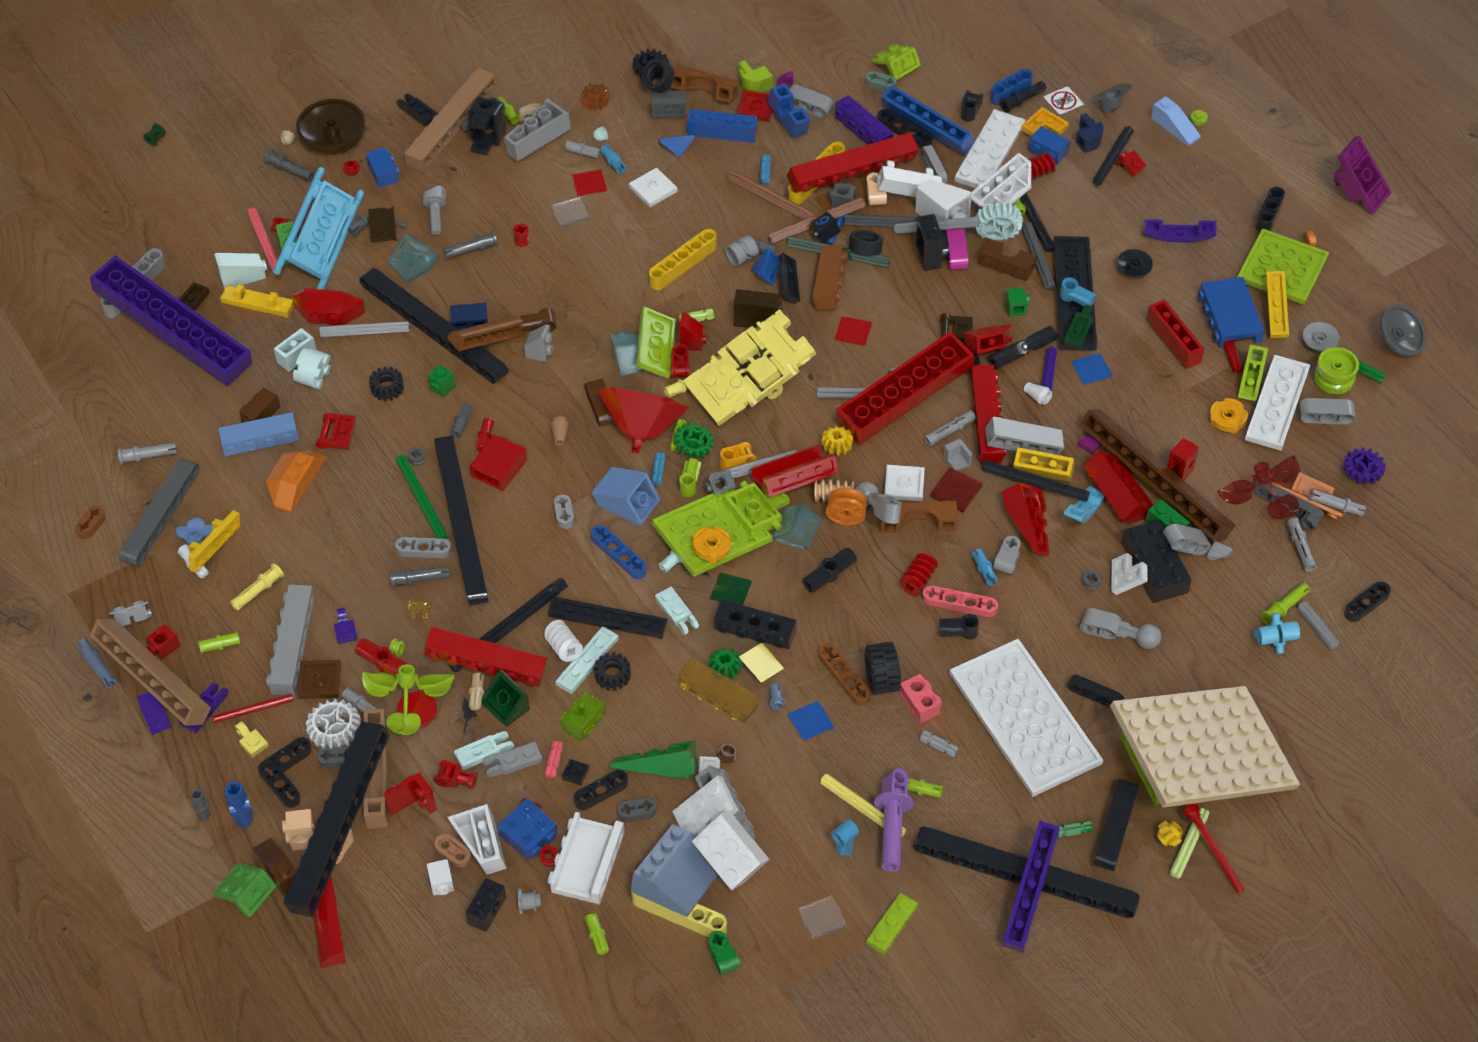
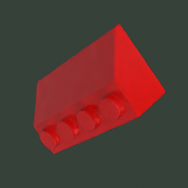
(1118, 486)

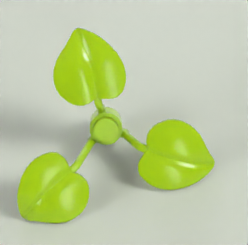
(380, 685)

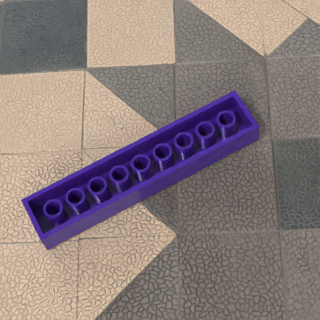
(171, 320)

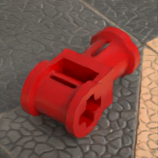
(452, 774)

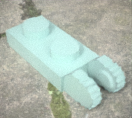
(676, 610)
(477, 751)

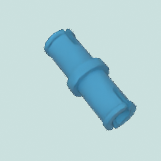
(613, 158)
(984, 566)

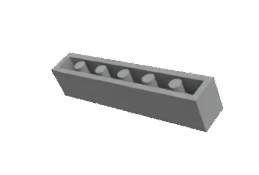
(291, 640)

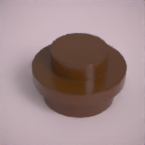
(727, 753)

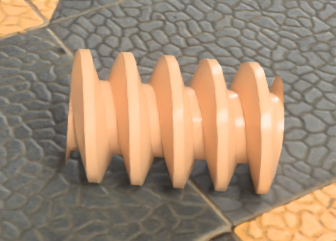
(823, 490)

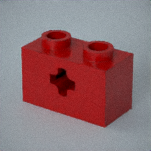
(1183, 458)

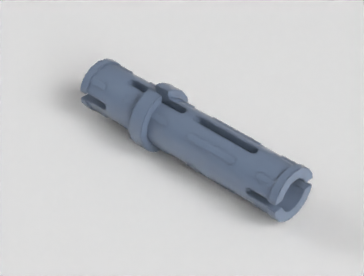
(92, 658)

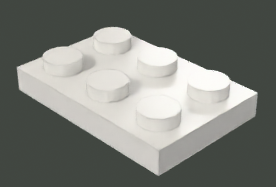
(705, 806)

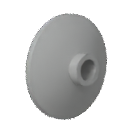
(1320, 336)

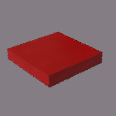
(755, 104)

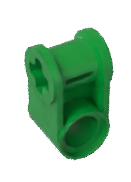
(723, 954)

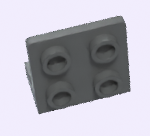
(669, 104)

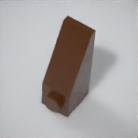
(276, 864)

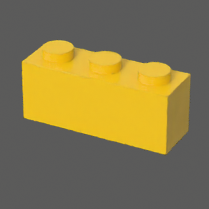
(1044, 464)

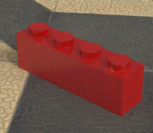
(1175, 334)

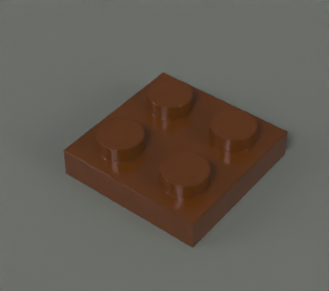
(319, 679)

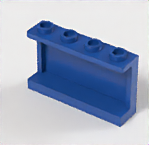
(1230, 310)

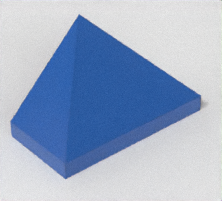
(677, 144)
(767, 266)

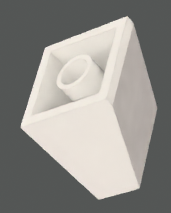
(942, 200)

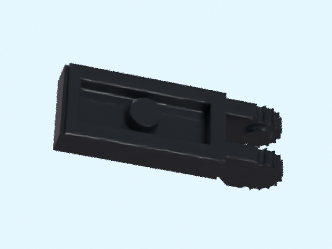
(417, 109)

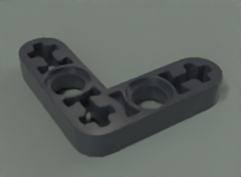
(279, 767)

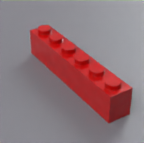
(985, 407)
(484, 656)

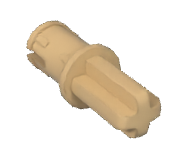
(476, 691)

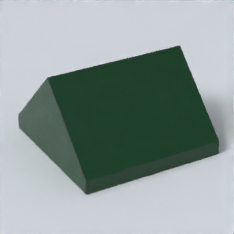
(505, 699)

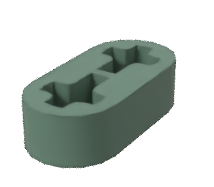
(880, 80)

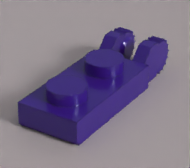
(211, 701)

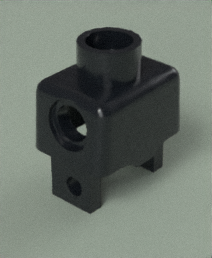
(486, 115)

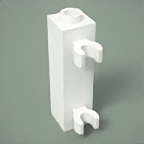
(902, 181)

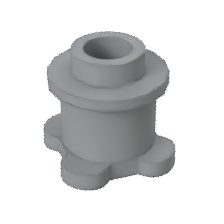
(528, 901)

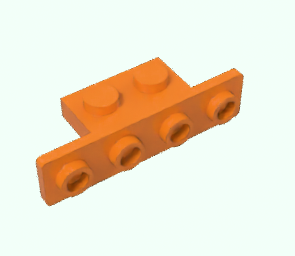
(1302, 487)

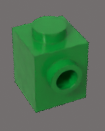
(1016, 301)
(441, 380)

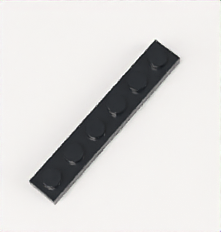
(607, 617)

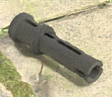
(282, 162)
(479, 242)
(410, 576)

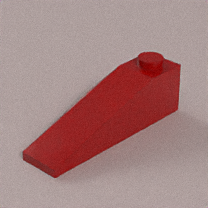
(1027, 510)

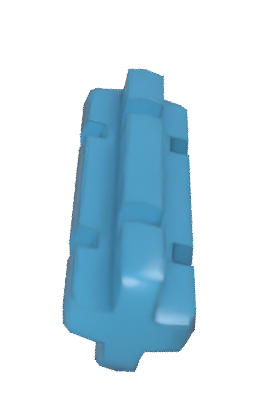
(765, 169)
(658, 468)

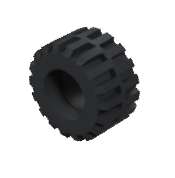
(882, 668)

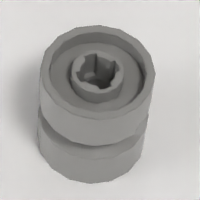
(742, 251)

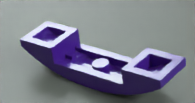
(1180, 233)

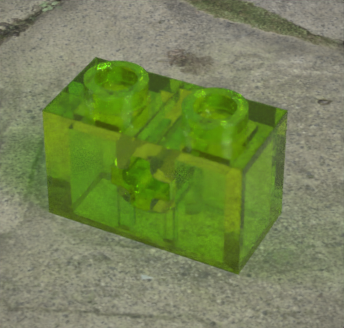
(582, 716)

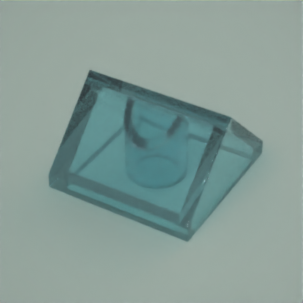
(798, 526)

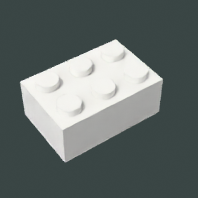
(730, 850)

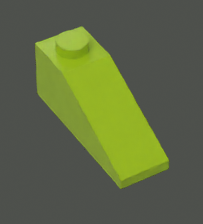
(1253, 373)

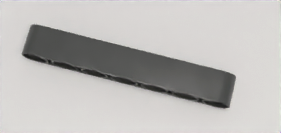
(159, 512)

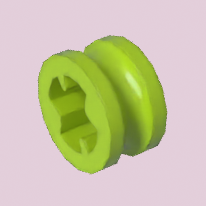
(397, 647)

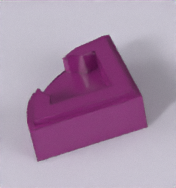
(787, 78)
(1089, 444)

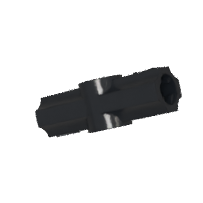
(829, 570)

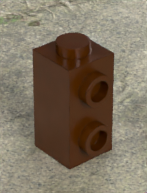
(260, 406)

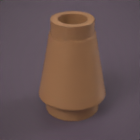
(559, 429)

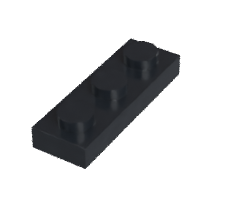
(789, 278)

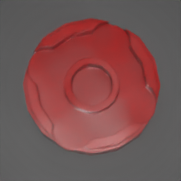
(420, 704)

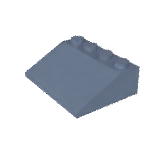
(674, 872)

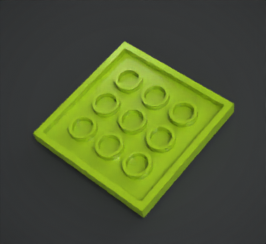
(1279, 253)

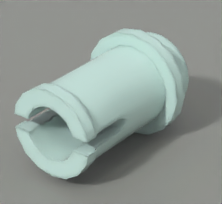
(669, 562)

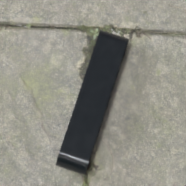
(1116, 825)

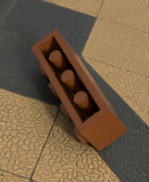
(830, 277)

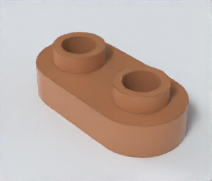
(454, 851)

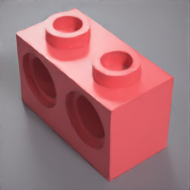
(917, 699)

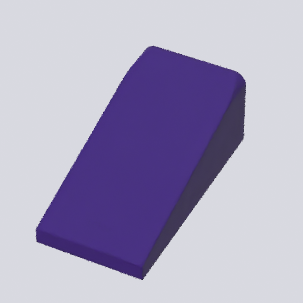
(153, 713)

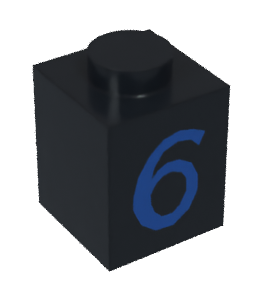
(824, 227)

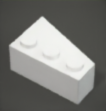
(481, 837)

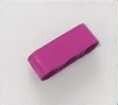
(957, 249)

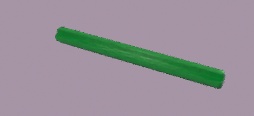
(421, 497)

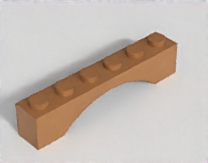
(374, 801)

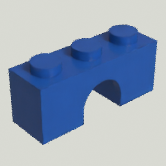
(781, 102)

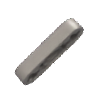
(933, 162)
(429, 553)

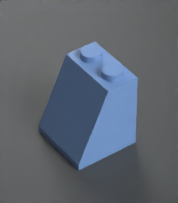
(627, 494)

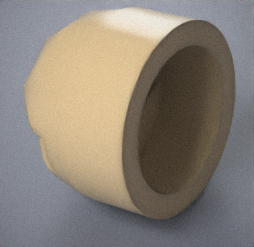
(287, 137)

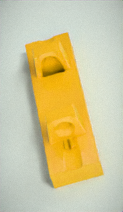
(257, 301)
(221, 532)

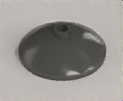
(1402, 330)

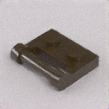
(961, 325)

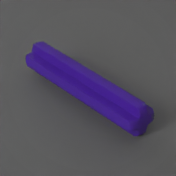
(1049, 367)

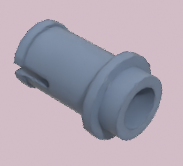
(777, 701)

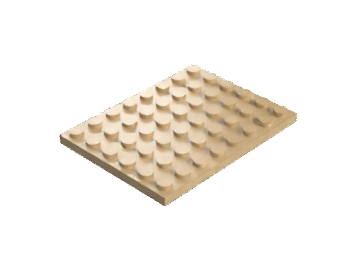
(1204, 746)

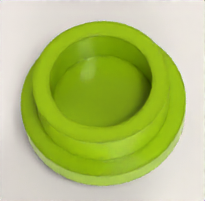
(1199, 117)

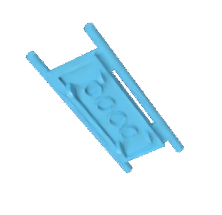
(320, 229)

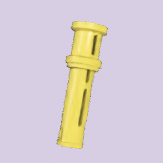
(263, 581)

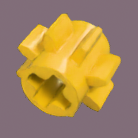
(1170, 833)

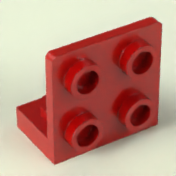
(409, 791)

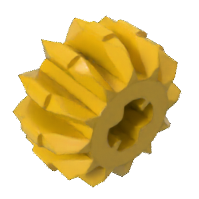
(837, 440)

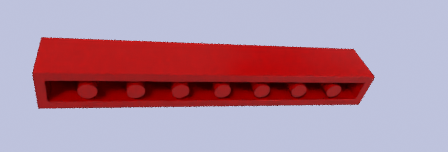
(852, 163)

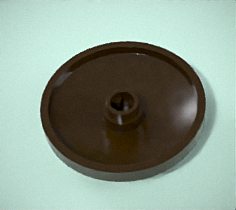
(330, 125)

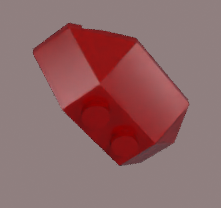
(327, 306)

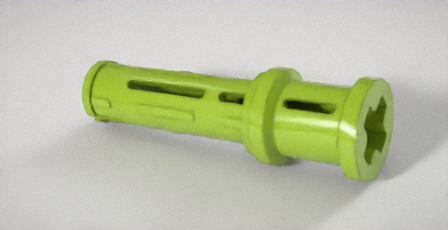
(1283, 605)

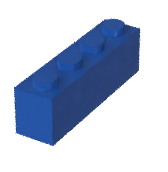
(722, 125)

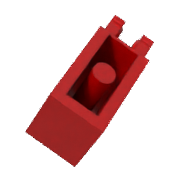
(987, 338)

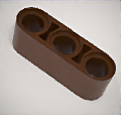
(599, 409)

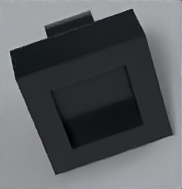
(575, 772)

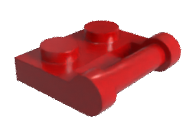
(341, 433)

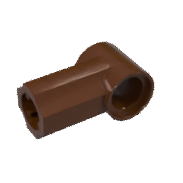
(534, 321)

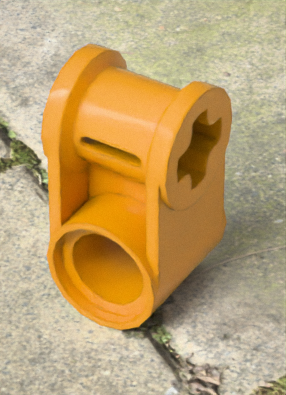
(736, 455)

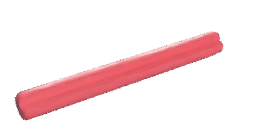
(262, 237)

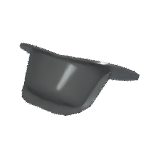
(1112, 98)

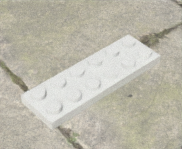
(989, 149)
(1277, 402)

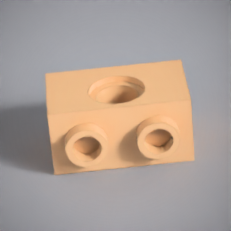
(298, 828)

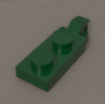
(1079, 328)

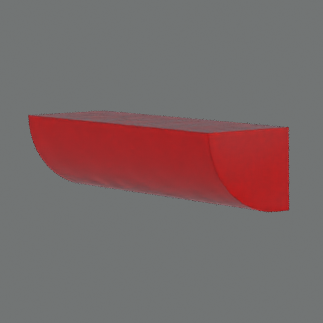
(328, 929)

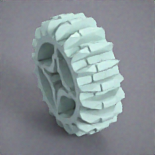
(999, 221)

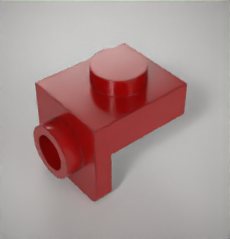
(1131, 162)

